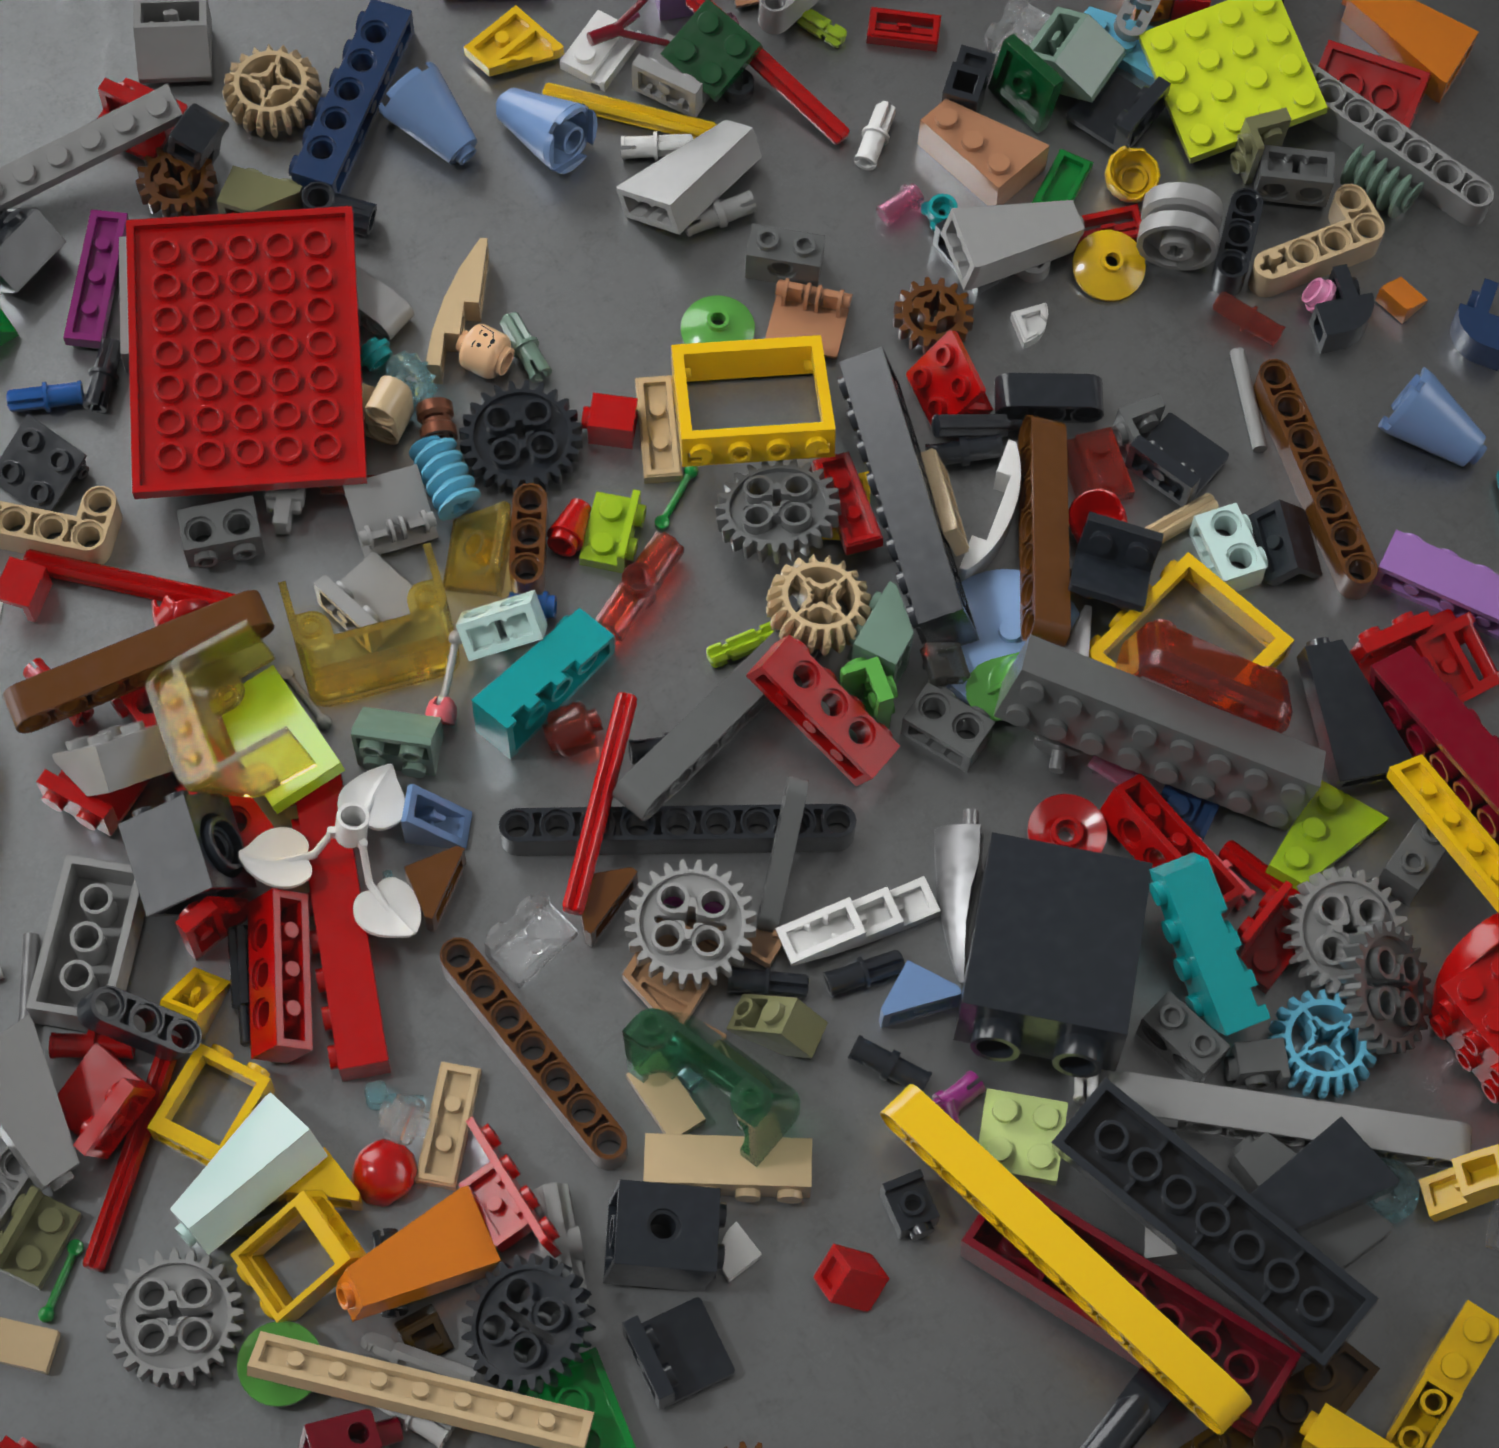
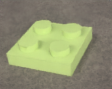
(1020, 1133)

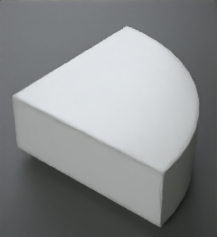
(1030, 323)
(739, 1252)

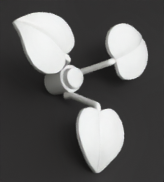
(368, 801)

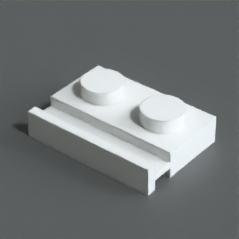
(600, 62)

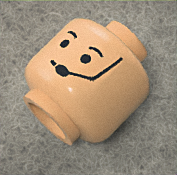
(485, 351)

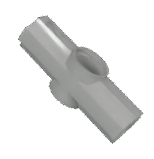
(557, 1206)

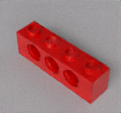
(803, 708)
(1158, 834)
(279, 976)

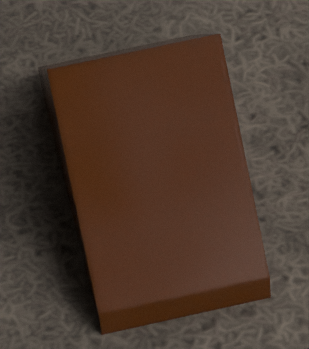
(434, 882)
(605, 899)

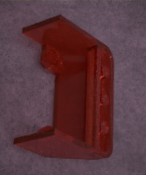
(1208, 674)

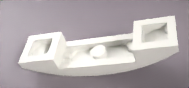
(1008, 481)

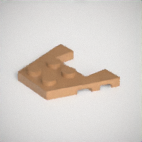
(654, 994)

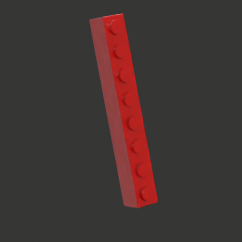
(343, 945)

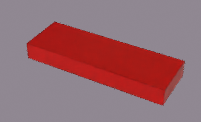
(857, 522)

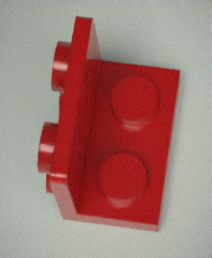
(1264, 941)
(102, 1102)

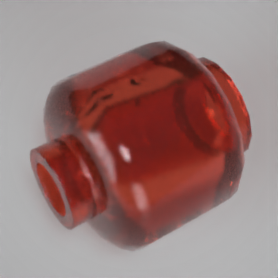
(572, 729)

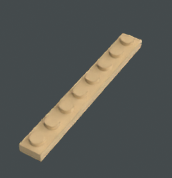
(419, 1393)

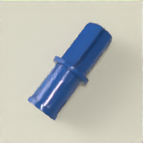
(45, 396)

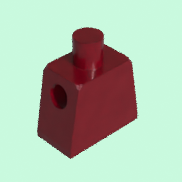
(359, 1425)

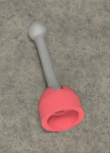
(443, 705)

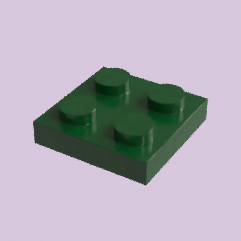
(712, 49)
(1025, 83)

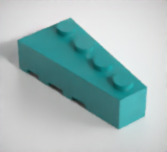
(541, 680)
(1205, 945)

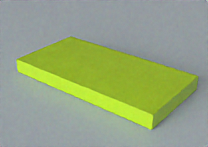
(268, 708)

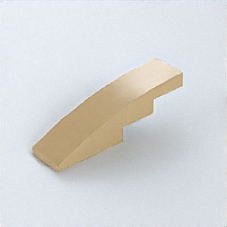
(460, 304)

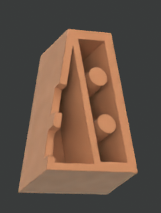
(981, 151)

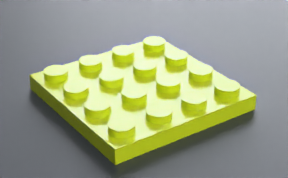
(1230, 67)

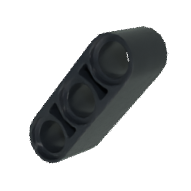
(1240, 228)
(1050, 396)
(121, 1027)

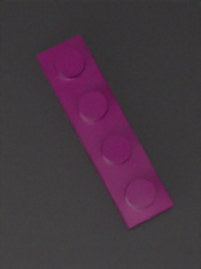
(95, 280)

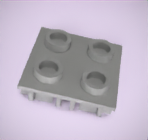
(391, 511)

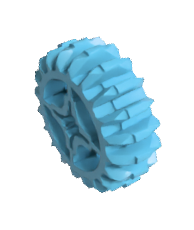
(1338, 1071)

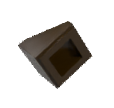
(425, 1331)

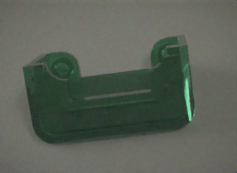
(759, 1099)

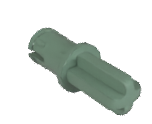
(525, 347)

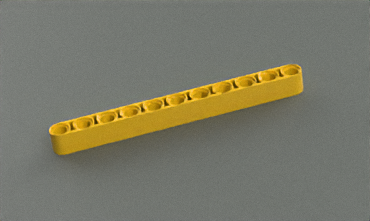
(1067, 1260)

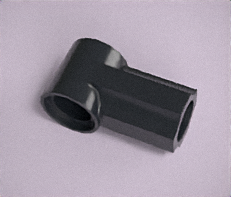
(323, 193)

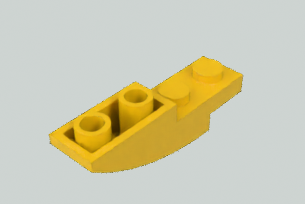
(1464, 1186)
(1444, 1378)

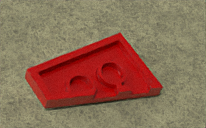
(1383, 82)

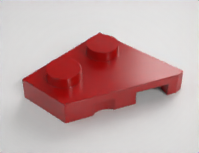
(206, 922)

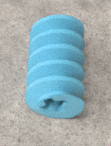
(444, 476)

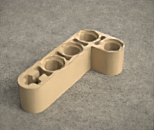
(1277, 268)
(387, 409)
(74, 529)

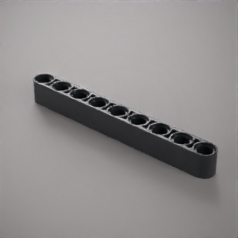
(660, 841)

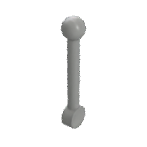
(287, 673)

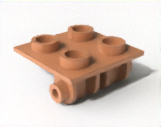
(810, 312)

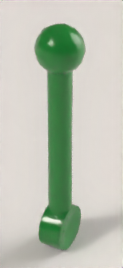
(662, 521)
(75, 1249)

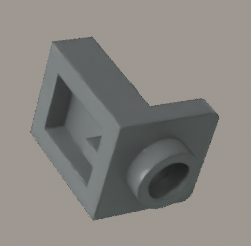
(1137, 419)

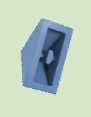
(434, 820)
(917, 995)

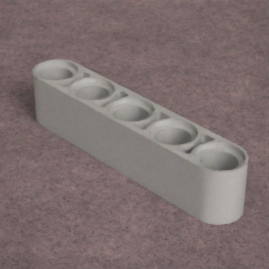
(380, 308)

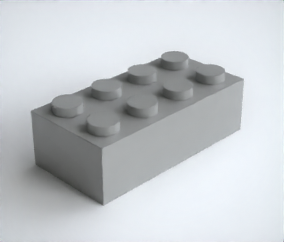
(86, 940)

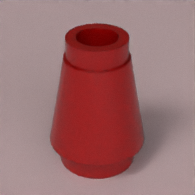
(569, 529)

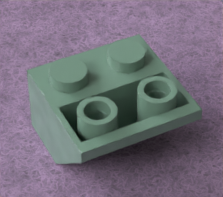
(1078, 51)
(885, 633)
(399, 739)

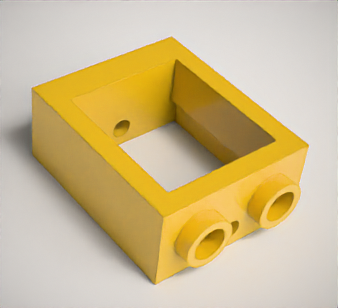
(186, 1141)
(330, 1231)

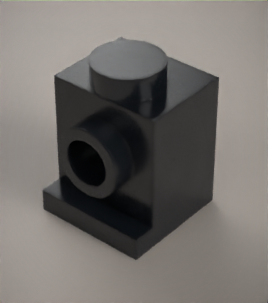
(907, 1222)

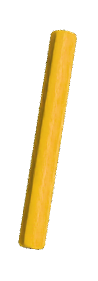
(632, 112)

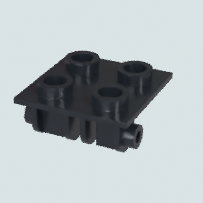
(40, 465)

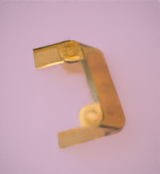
(377, 655)
(189, 705)

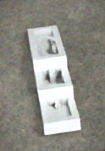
(858, 922)

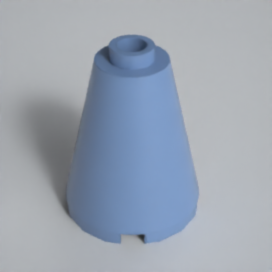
(429, 113)
(548, 126)
(1434, 421)

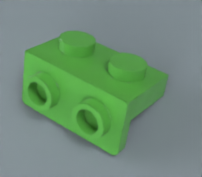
(868, 683)

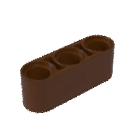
(528, 525)

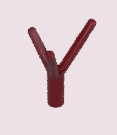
(617, 29)

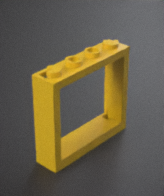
(750, 360)
(1219, 593)

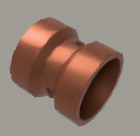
(436, 417)

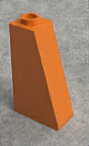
(1413, 36)
(422, 1259)

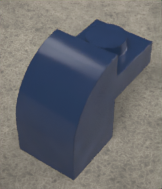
(1476, 330)

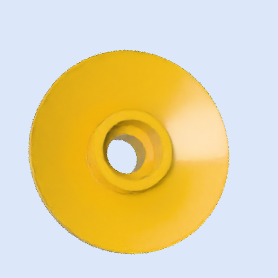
(1099, 278)

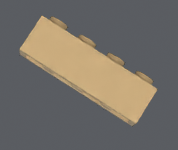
(717, 1163)

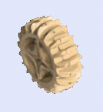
(280, 100)
(817, 591)

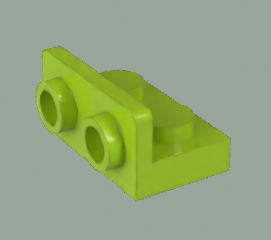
(611, 531)

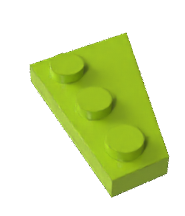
(1323, 834)

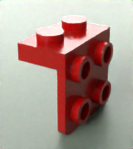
(93, 812)

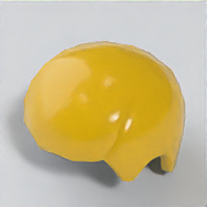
(1131, 174)

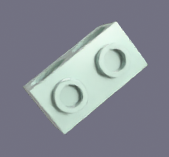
(1219, 551)
(501, 625)

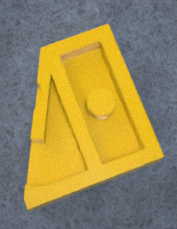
(512, 44)

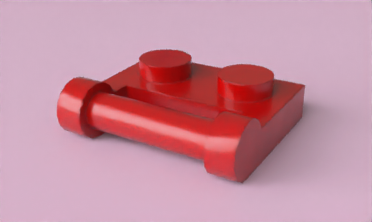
(1450, 661)

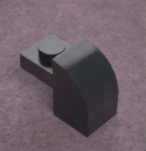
(969, 77)
(197, 136)
(1343, 320)

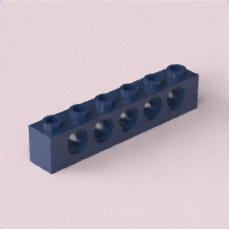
(393, 30)

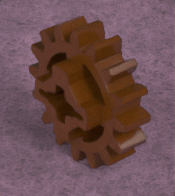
(174, 185)
(917, 307)

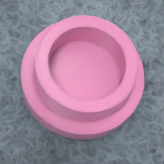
(1318, 292)

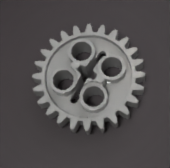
(1311, 928)
(685, 958)
(173, 1356)

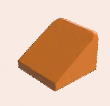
(1400, 299)

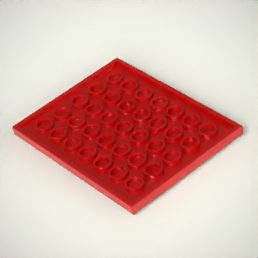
(244, 352)

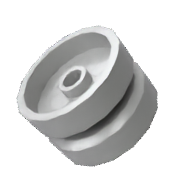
(1180, 226)

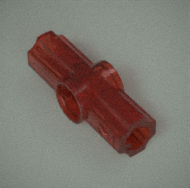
(651, 569)

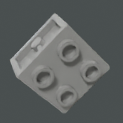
(666, 84)
(365, 594)

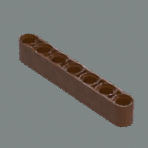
(1314, 494)
(1044, 531)
(125, 664)
(539, 1071)

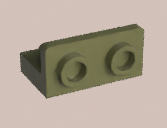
(1256, 132)
(36, 1237)

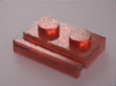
(1098, 463)

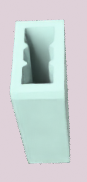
(247, 1175)

